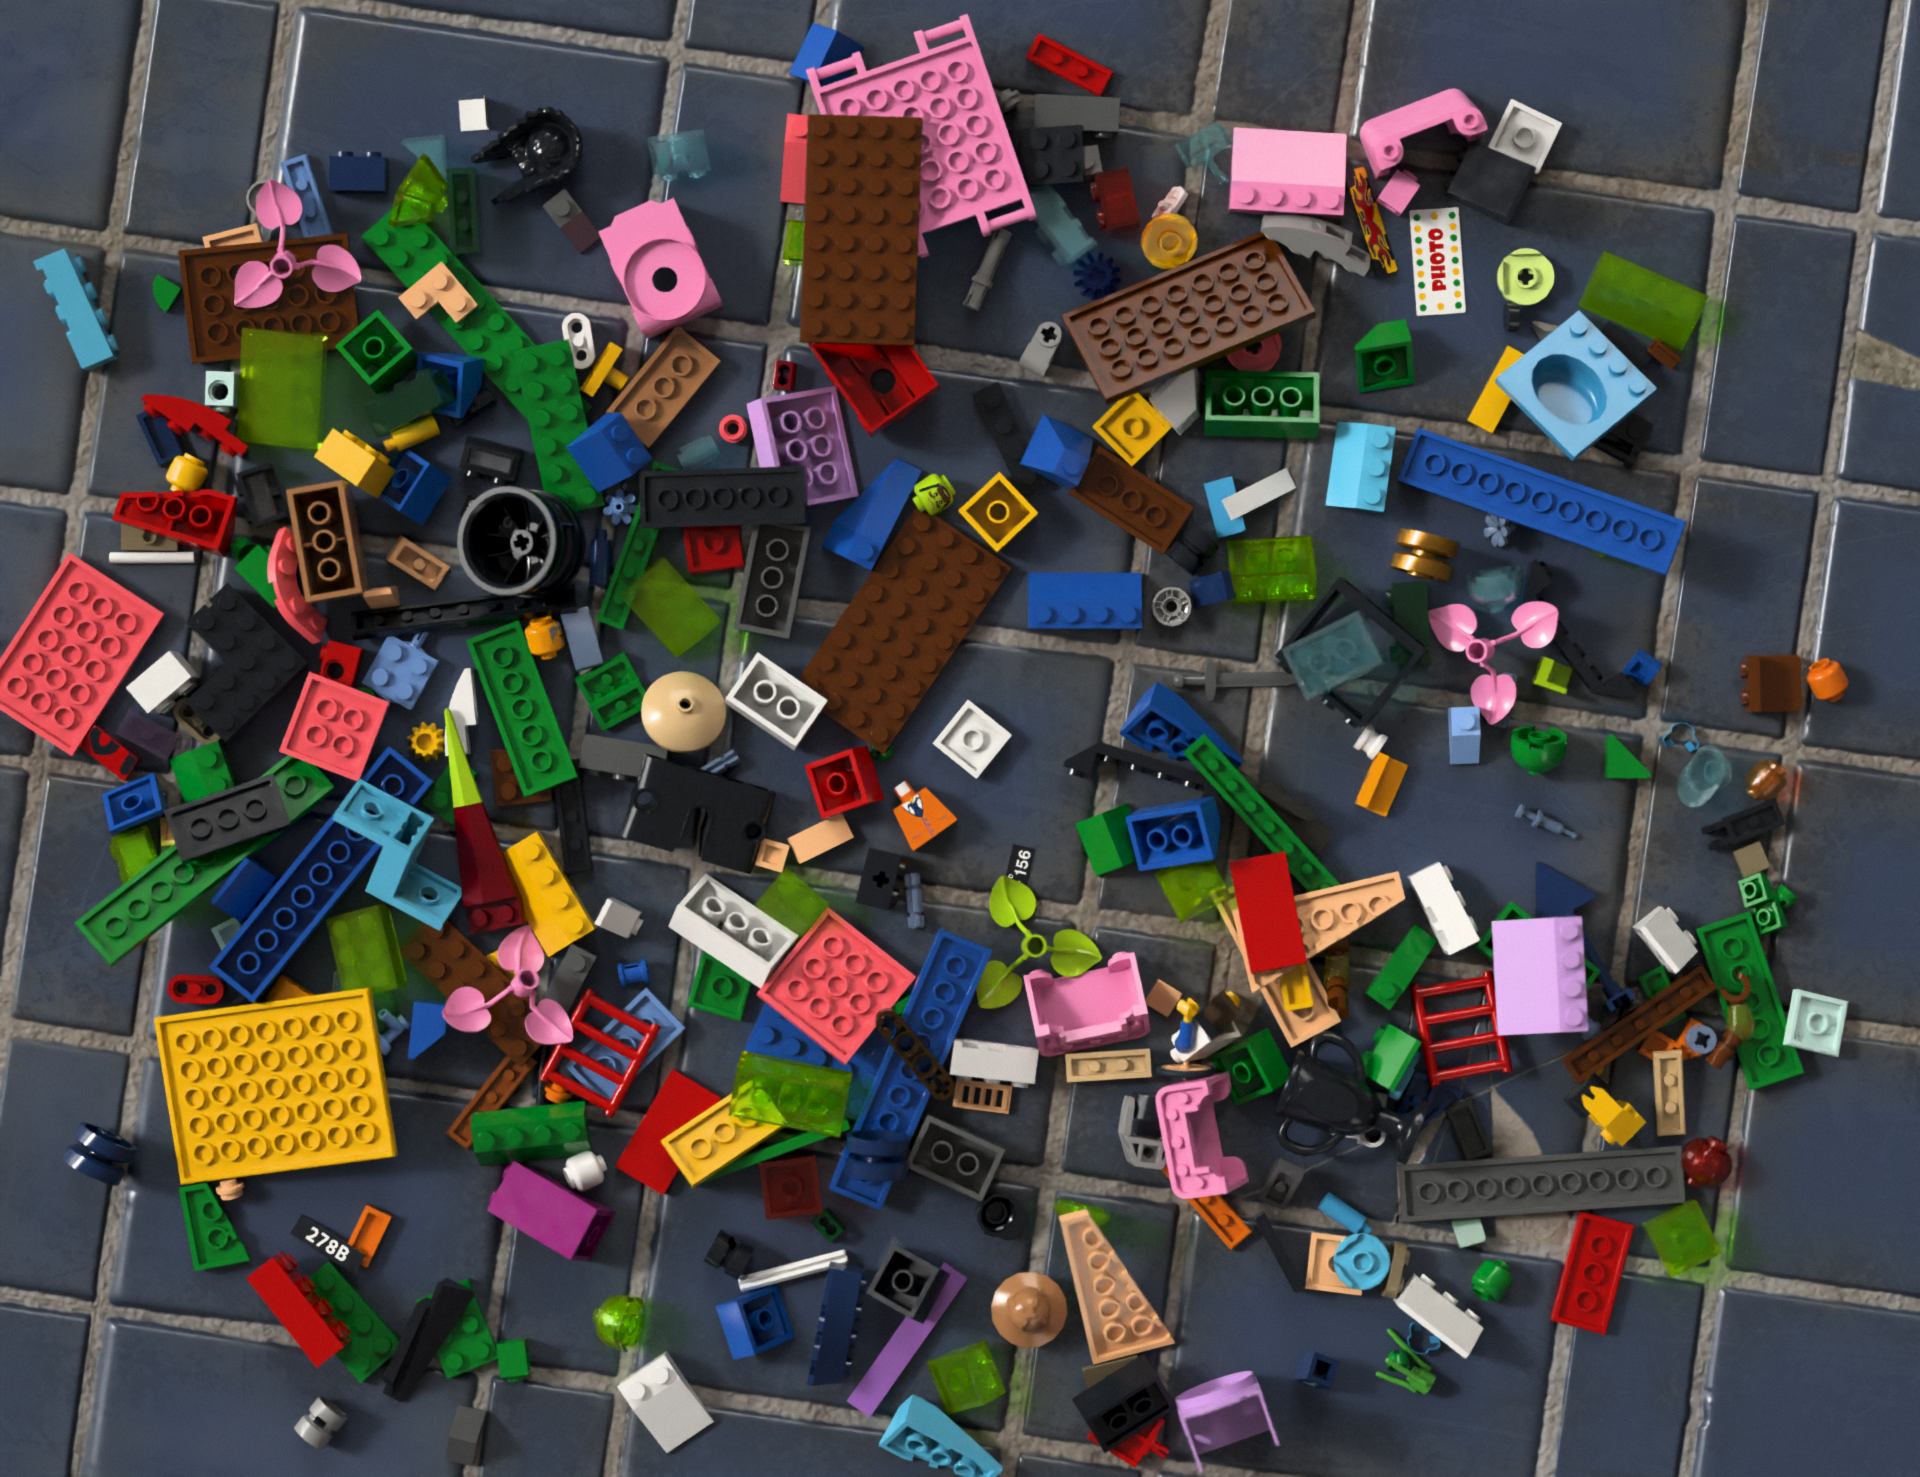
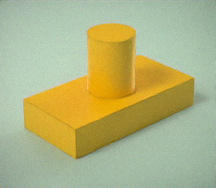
(605, 372)

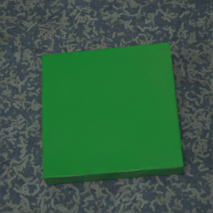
(719, 989)

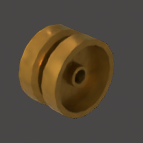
(1424, 560)

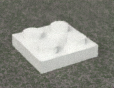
(1525, 134)
(972, 739)

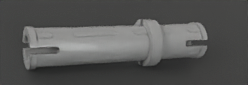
(982, 280)

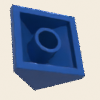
(821, 49)
(134, 804)

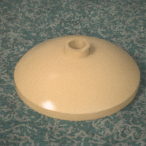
(681, 728)

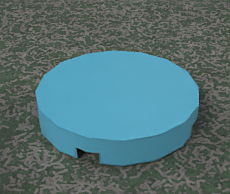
(1361, 1261)

